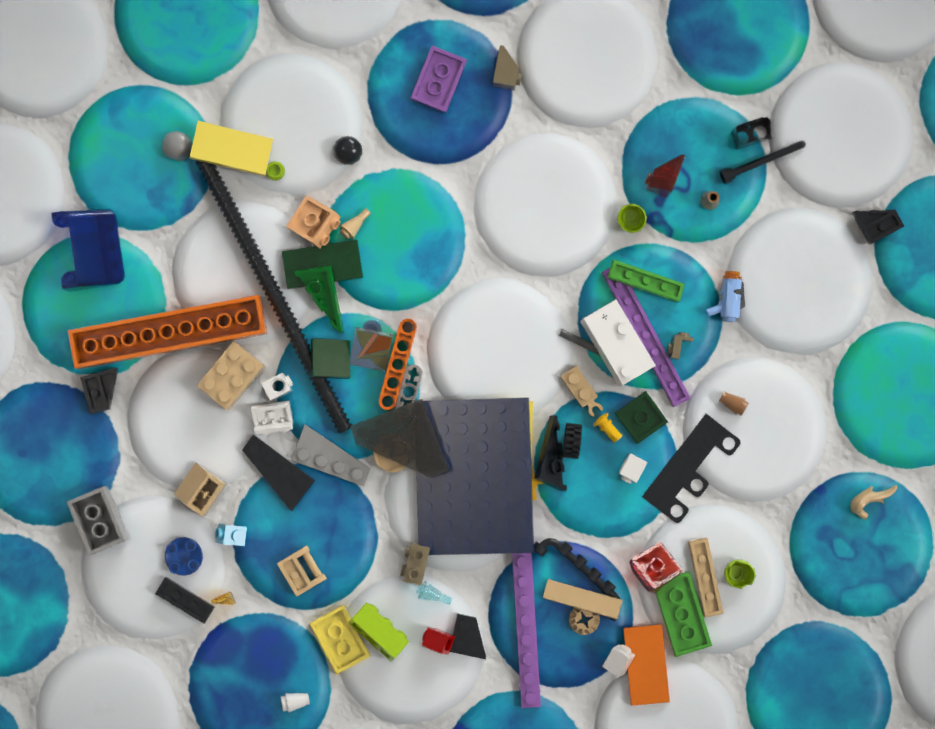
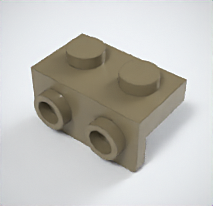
(416, 563)

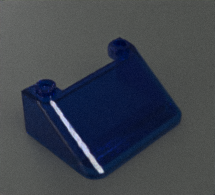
(94, 248)

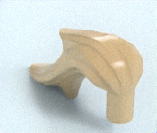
(867, 496)

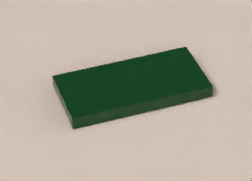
(341, 256)

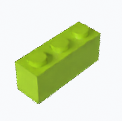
(379, 631)

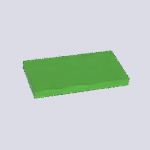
(683, 616)

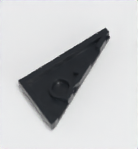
(551, 458)

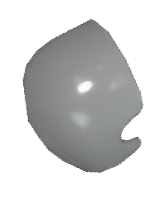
(177, 145)

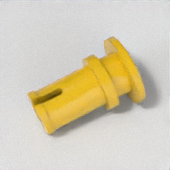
(608, 428)

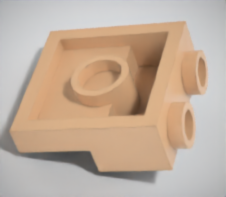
(314, 222)

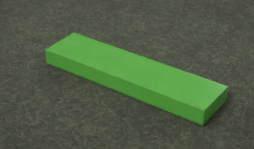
(645, 281)

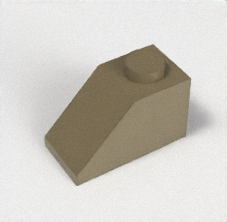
(506, 71)

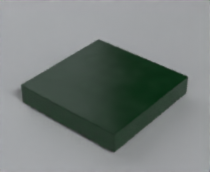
(330, 358)
(641, 417)

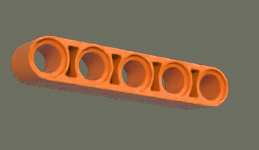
(397, 354)

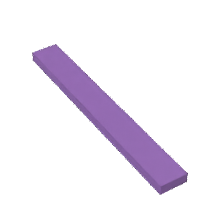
(664, 368)

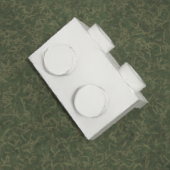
(272, 418)

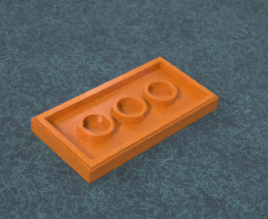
(648, 669)

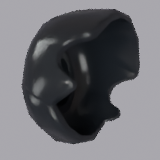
(347, 150)

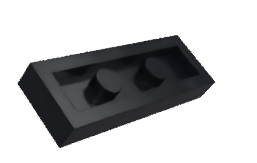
(185, 600)

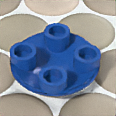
(183, 556)

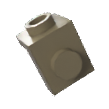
(675, 347)

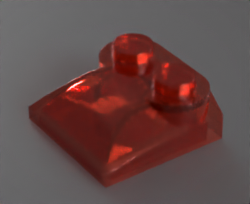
(655, 567)

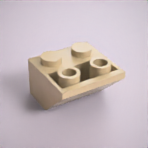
(200, 489)

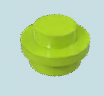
(275, 171)

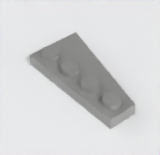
(327, 457)

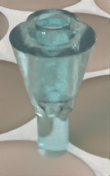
(429, 592)

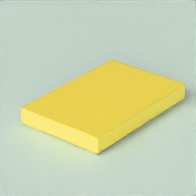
(339, 639)

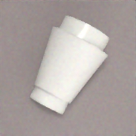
(294, 701)

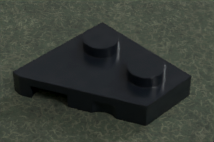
(877, 223)
(99, 390)
(467, 637)

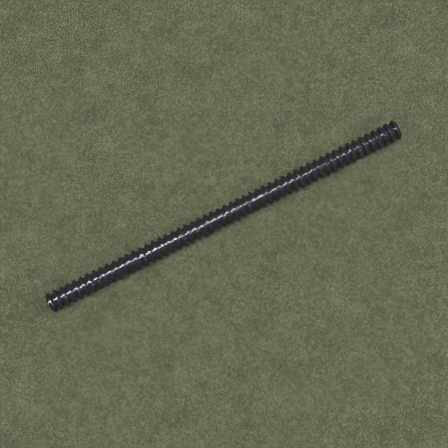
(272, 291)

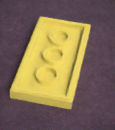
(231, 148)

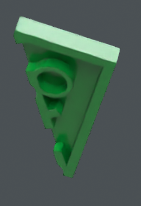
(321, 286)

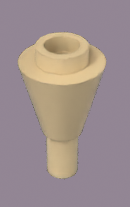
(351, 227)

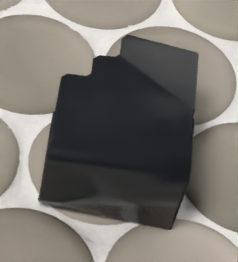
(764, 122)

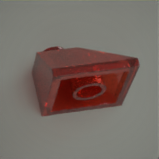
(664, 177)

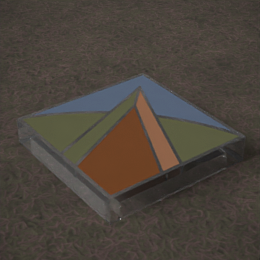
(371, 349)

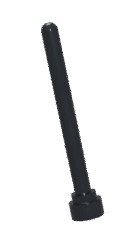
(727, 175)

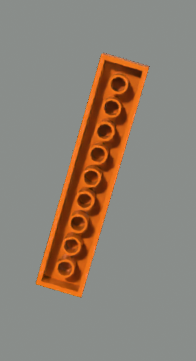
(167, 332)

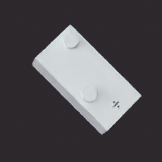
(617, 343)

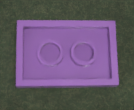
(438, 79)

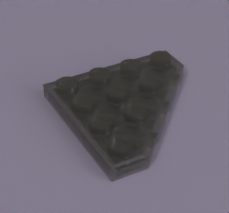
(404, 437)

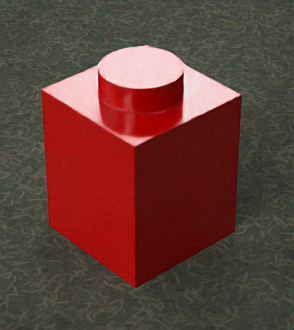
(437, 640)

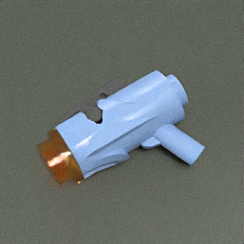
(732, 297)

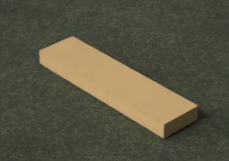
(705, 577)
(582, 599)

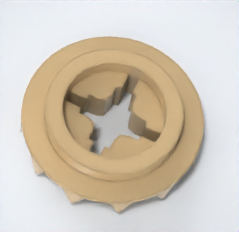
(580, 628)

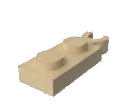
(581, 389)

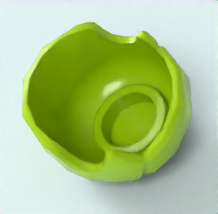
(632, 218)
(739, 573)

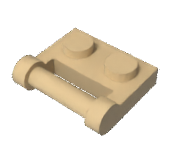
(296, 574)

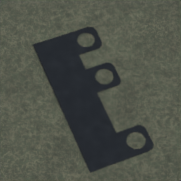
(682, 466)

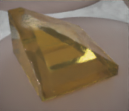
(226, 599)

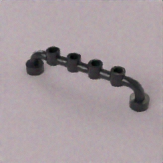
(579, 562)

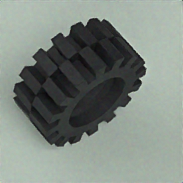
(572, 440)

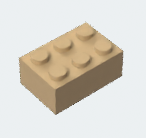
(231, 375)

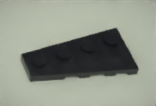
(280, 473)

